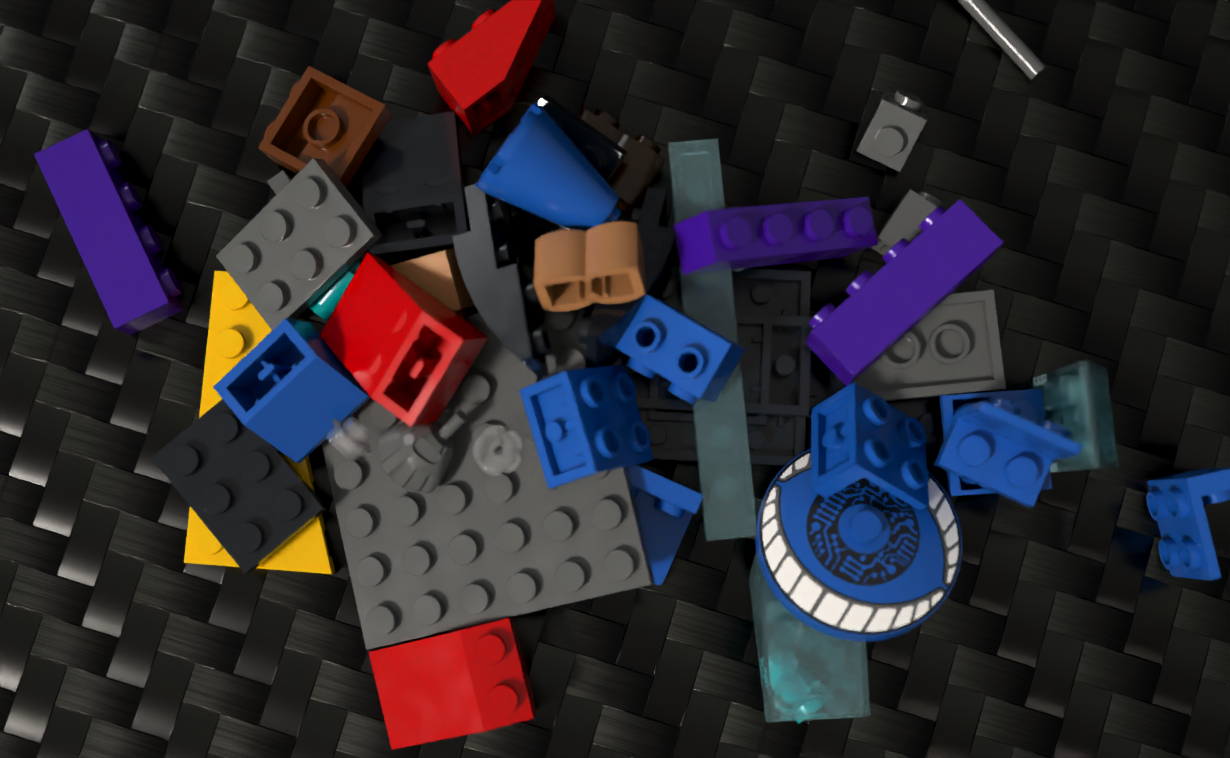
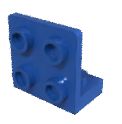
(586, 423)
(866, 437)
(1003, 450)
(1179, 509)
(664, 516)

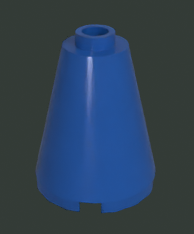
(549, 176)

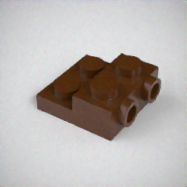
(325, 123)

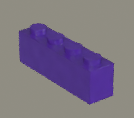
(110, 232)
(774, 234)
(902, 292)

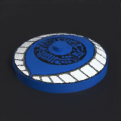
(859, 559)

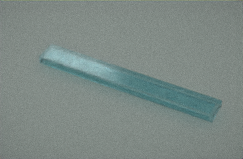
(710, 300)

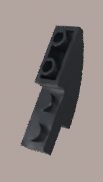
(498, 284)
(610, 321)

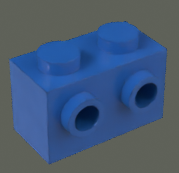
(679, 350)

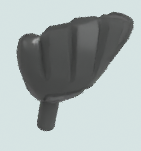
(419, 454)

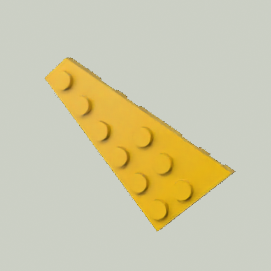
(232, 334)

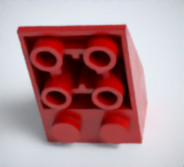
(490, 63)
(401, 342)

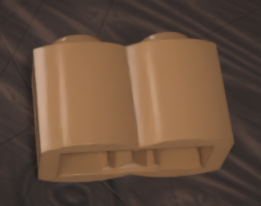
(589, 266)

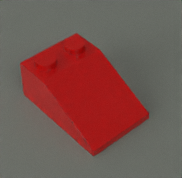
(453, 683)

